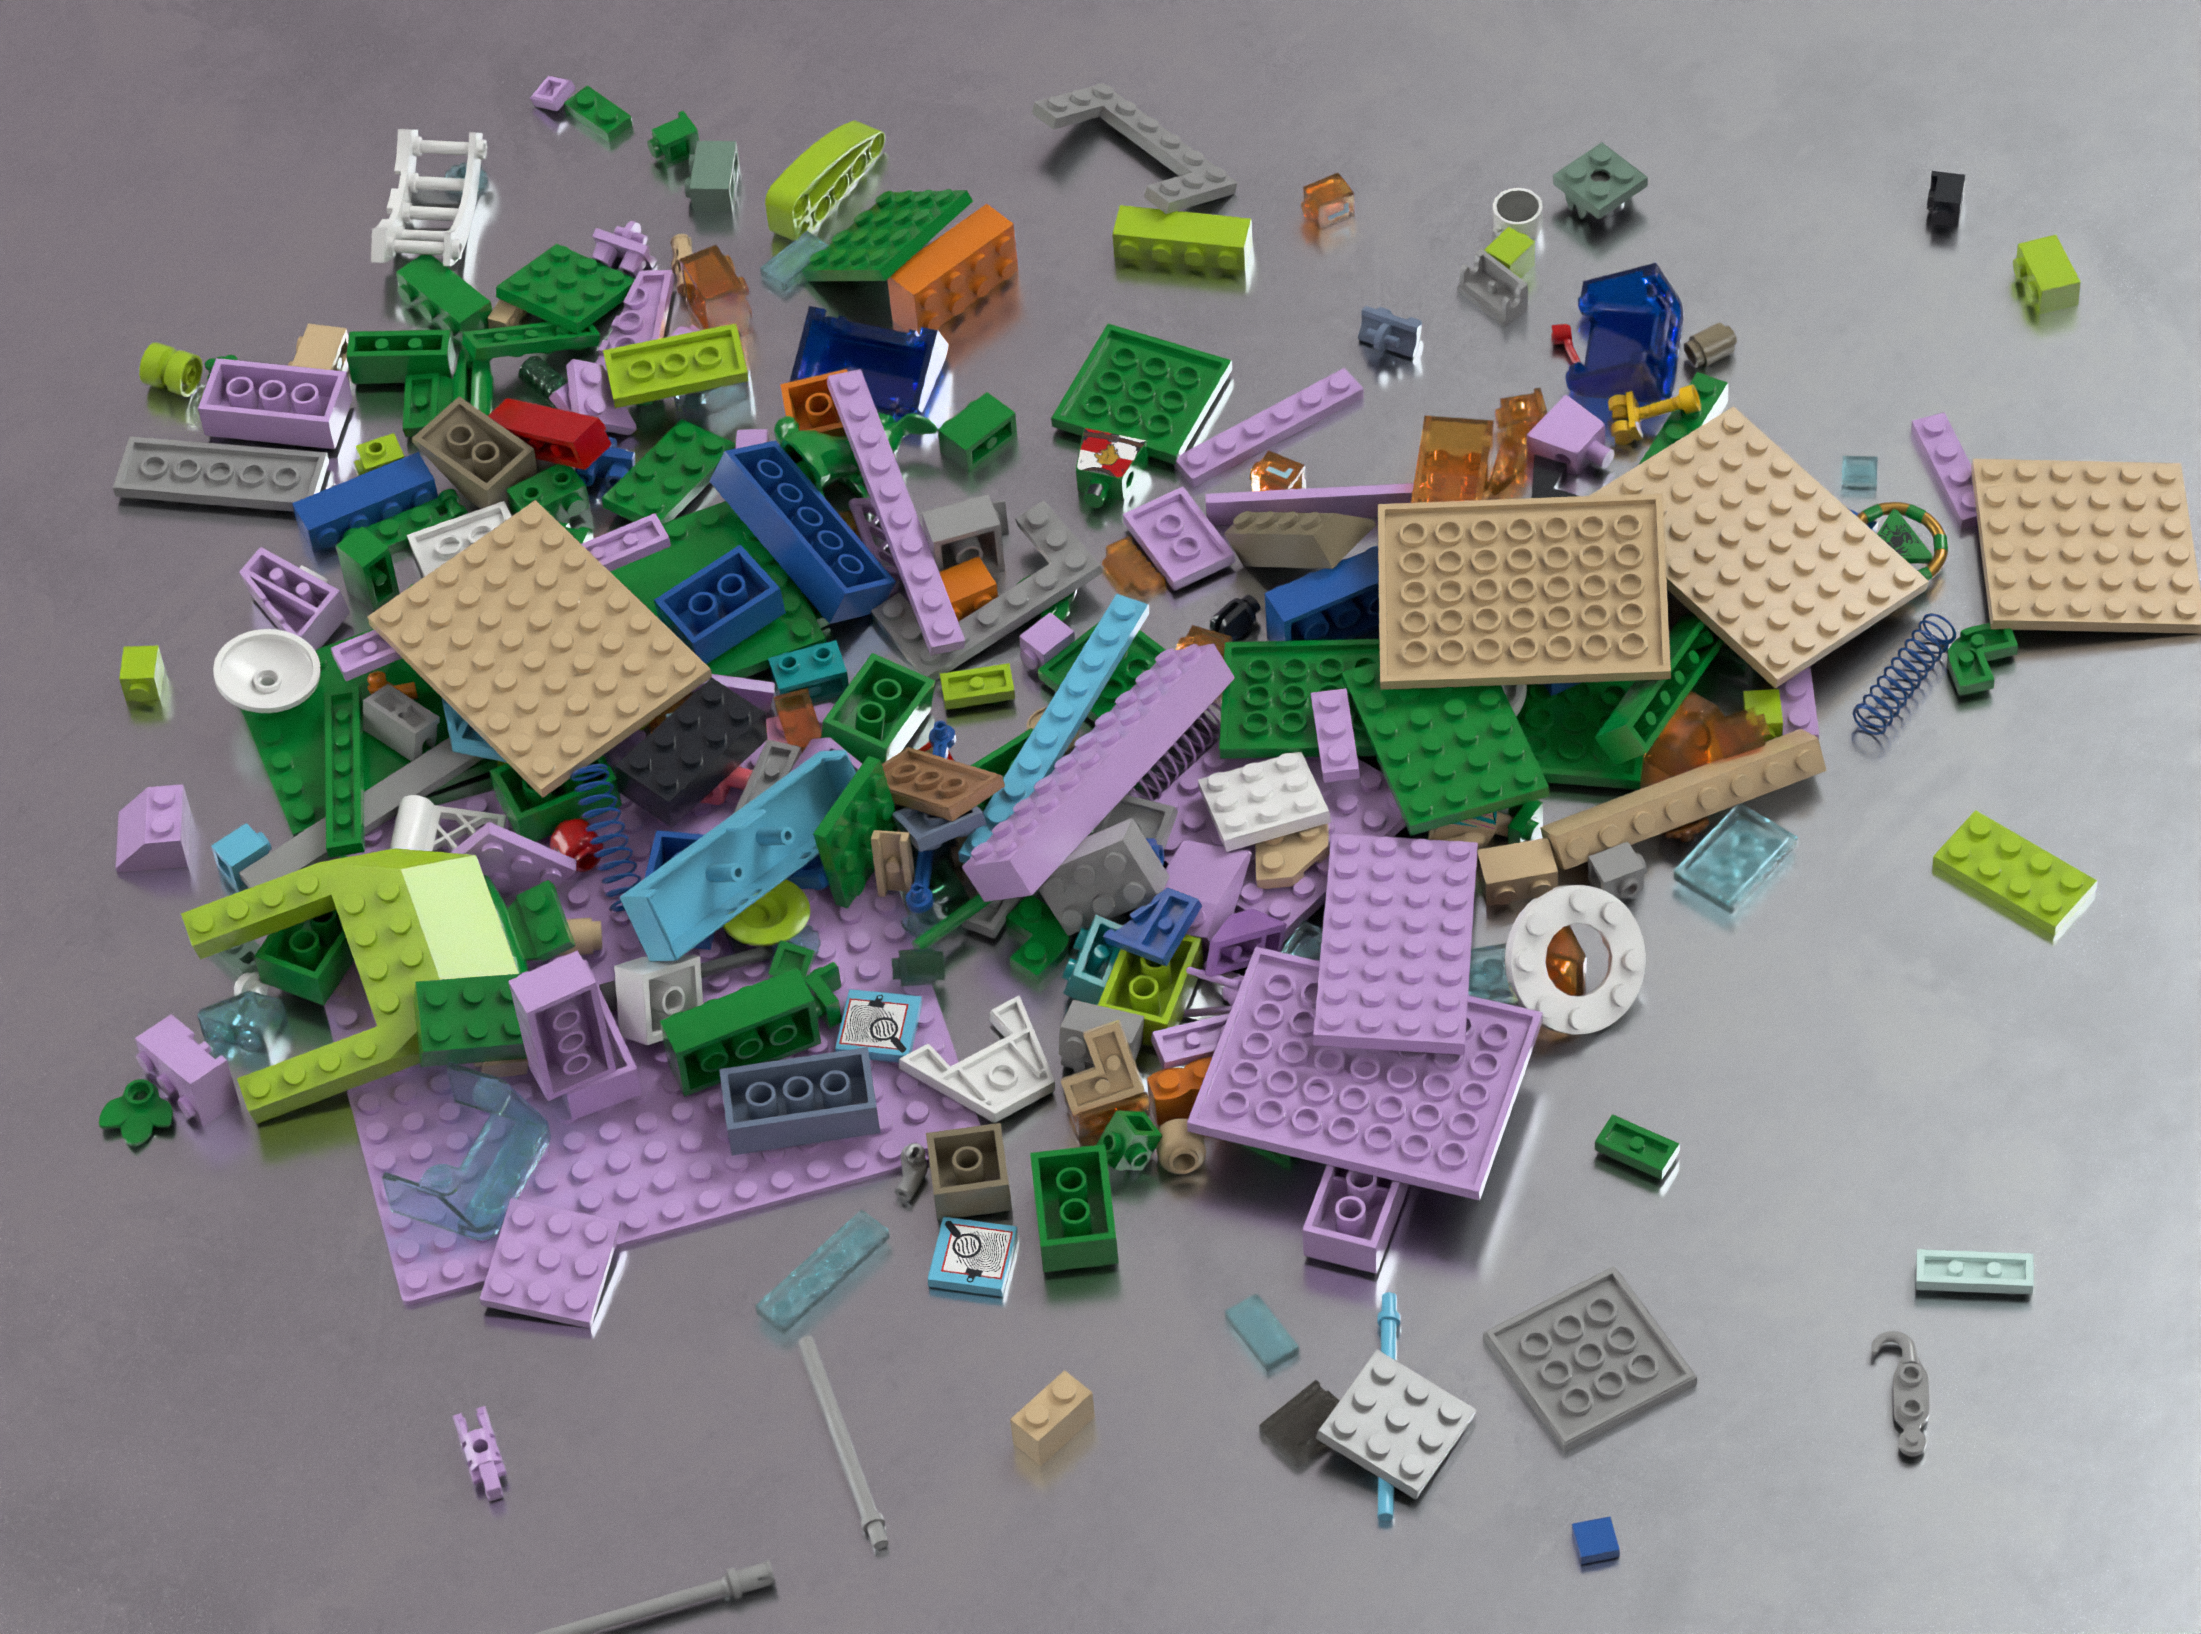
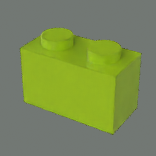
(2047, 274)

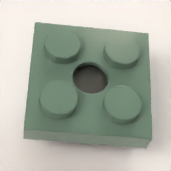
(1599, 182)

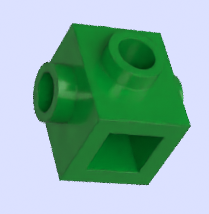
(1129, 1140)

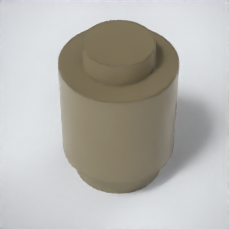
(1710, 345)

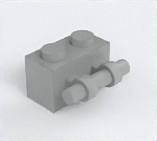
(1085, 1016)

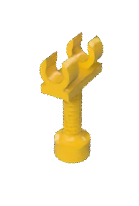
(1627, 406)

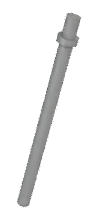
(872, 1521)

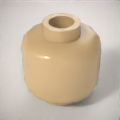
(1179, 1149)

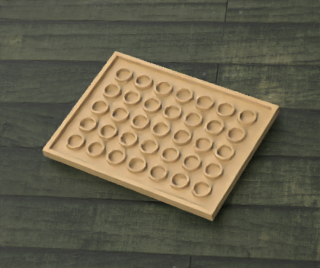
(1766, 548)
(1523, 591)
(539, 648)

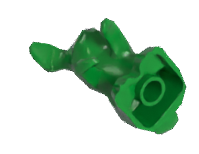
(831, 459)

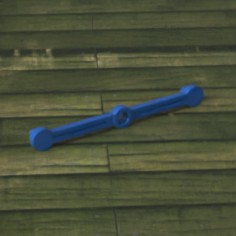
(919, 897)

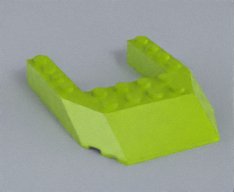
(405, 923)

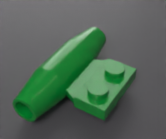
(431, 393)
(533, 924)

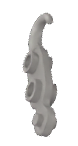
(1909, 1392)

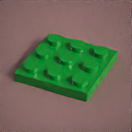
(565, 288)
(1136, 660)
(847, 831)

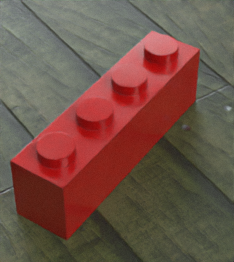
(554, 433)

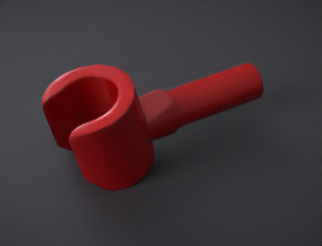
(1562, 335)

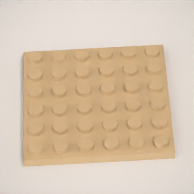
(2086, 546)

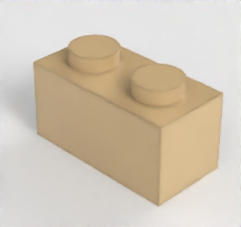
(505, 315)

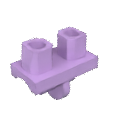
(626, 244)

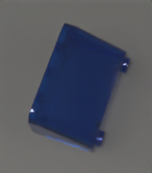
(1631, 336)
(895, 364)

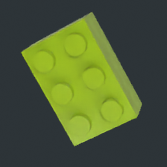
(1154, 989)

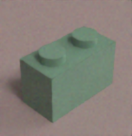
(713, 176)

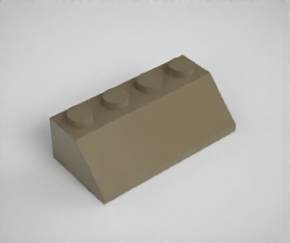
(1295, 538)

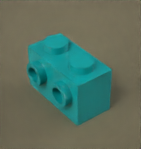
(814, 668)
(1093, 964)

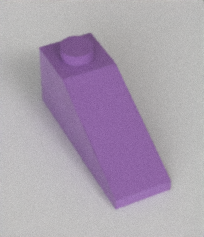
(1237, 938)

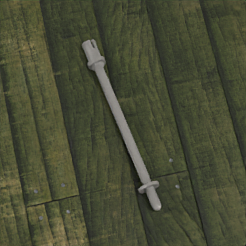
(732, 1584)

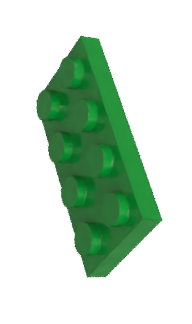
(668, 474)

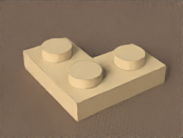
(1113, 1075)

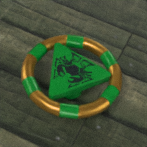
(1904, 540)

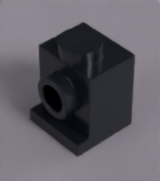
(1946, 197)

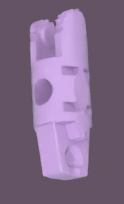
(482, 1453)

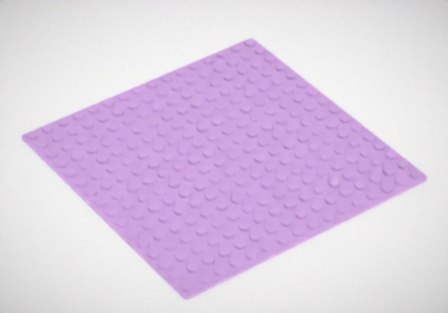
(660, 1156)

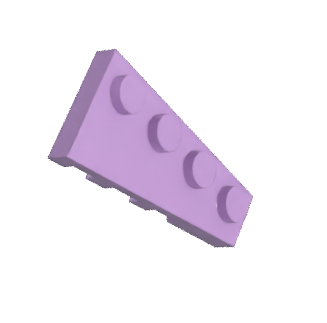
(643, 313)

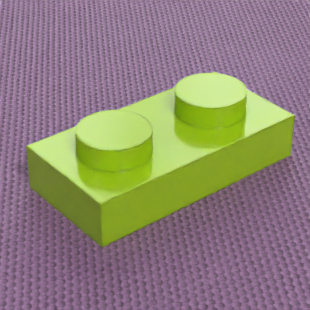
(977, 686)

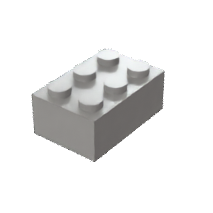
(1104, 877)

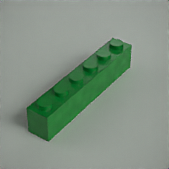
(1652, 703)

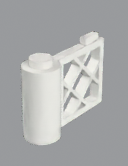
(419, 824)

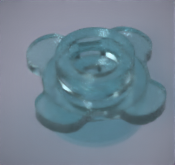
(919, 923)

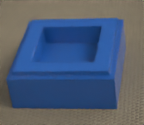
(1595, 1540)

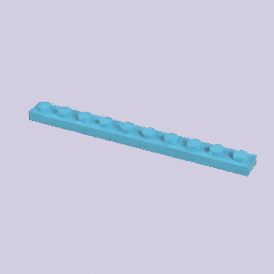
(1064, 713)

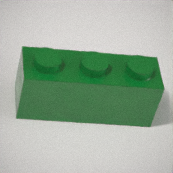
(443, 296)
(394, 354)

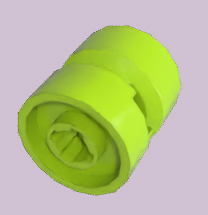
(167, 367)

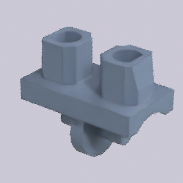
(1389, 331)

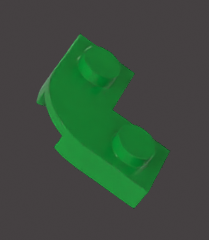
(1970, 653)
(1046, 939)

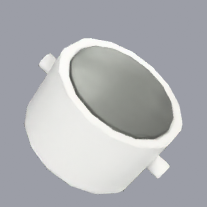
(1518, 210)

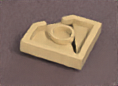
(1286, 858)

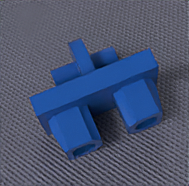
(610, 465)

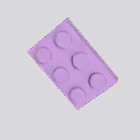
(1178, 538)

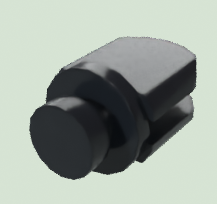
(1236, 617)

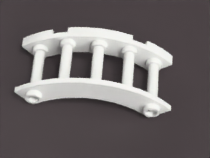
(390, 234)

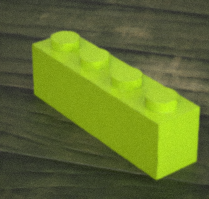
(1182, 237)

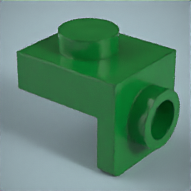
(1526, 822)
(822, 984)

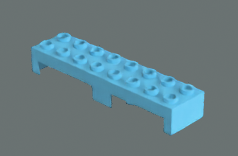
(736, 860)

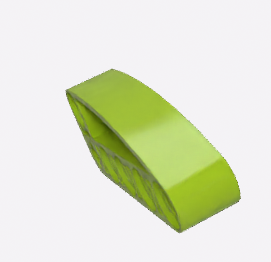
(821, 178)

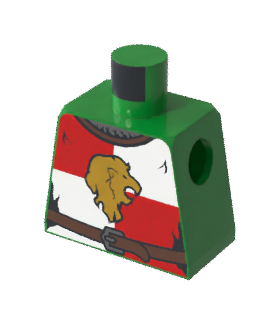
(1109, 465)

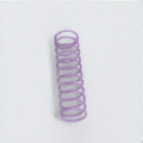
(1207, 723)

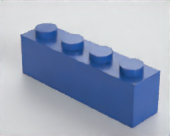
(364, 501)

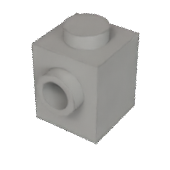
(1617, 871)

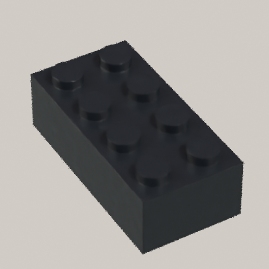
(691, 752)

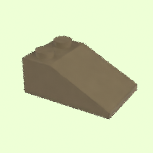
(476, 453)

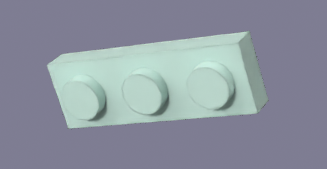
(1974, 1271)

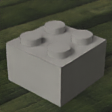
(965, 532)

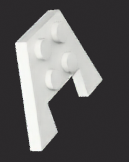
(997, 1077)

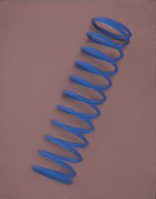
(1932, 638)
(592, 768)

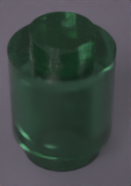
(918, 967)

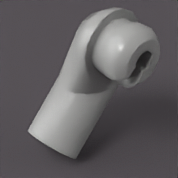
(914, 1171)

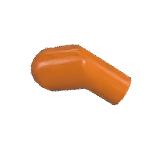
(378, 680)

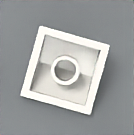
(653, 992)

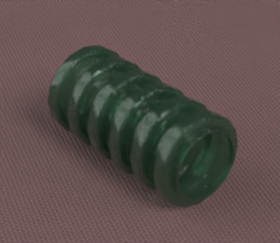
(541, 377)

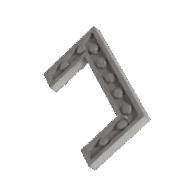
(1197, 177)
(1068, 570)

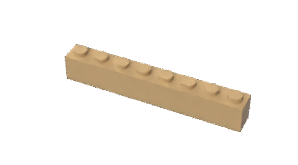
(1685, 798)

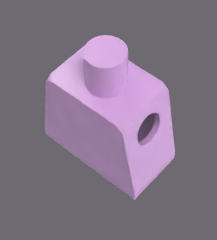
(1571, 437)

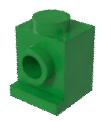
(674, 140)

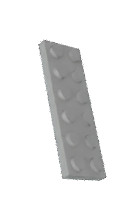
(218, 473)

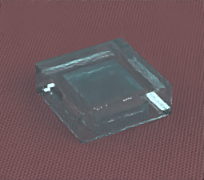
(1859, 473)

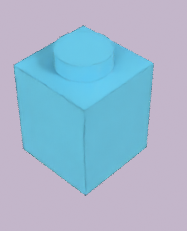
(239, 851)

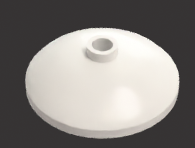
(266, 670)

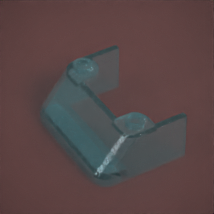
(496, 1168)

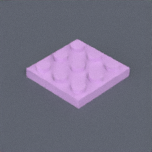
(550, 1263)

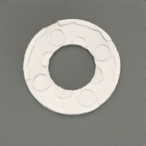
(1527, 955)

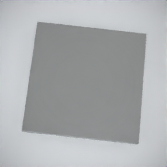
(1589, 1358)

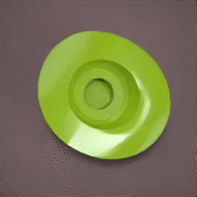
(772, 918)

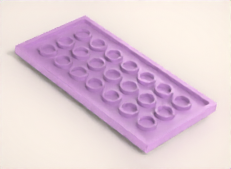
(1396, 944)

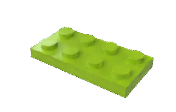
(675, 365)
(2014, 872)

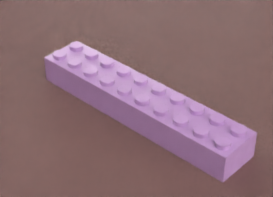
(1097, 772)

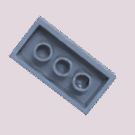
(799, 1101)

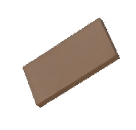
(938, 784)

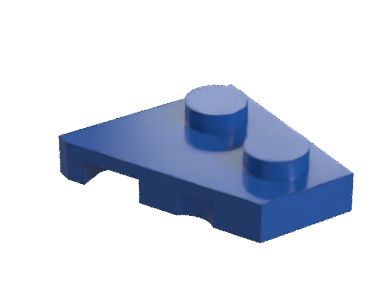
(1157, 927)

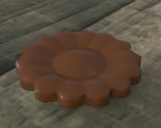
(1687, 831)

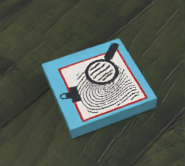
(881, 1023)
(972, 1256)

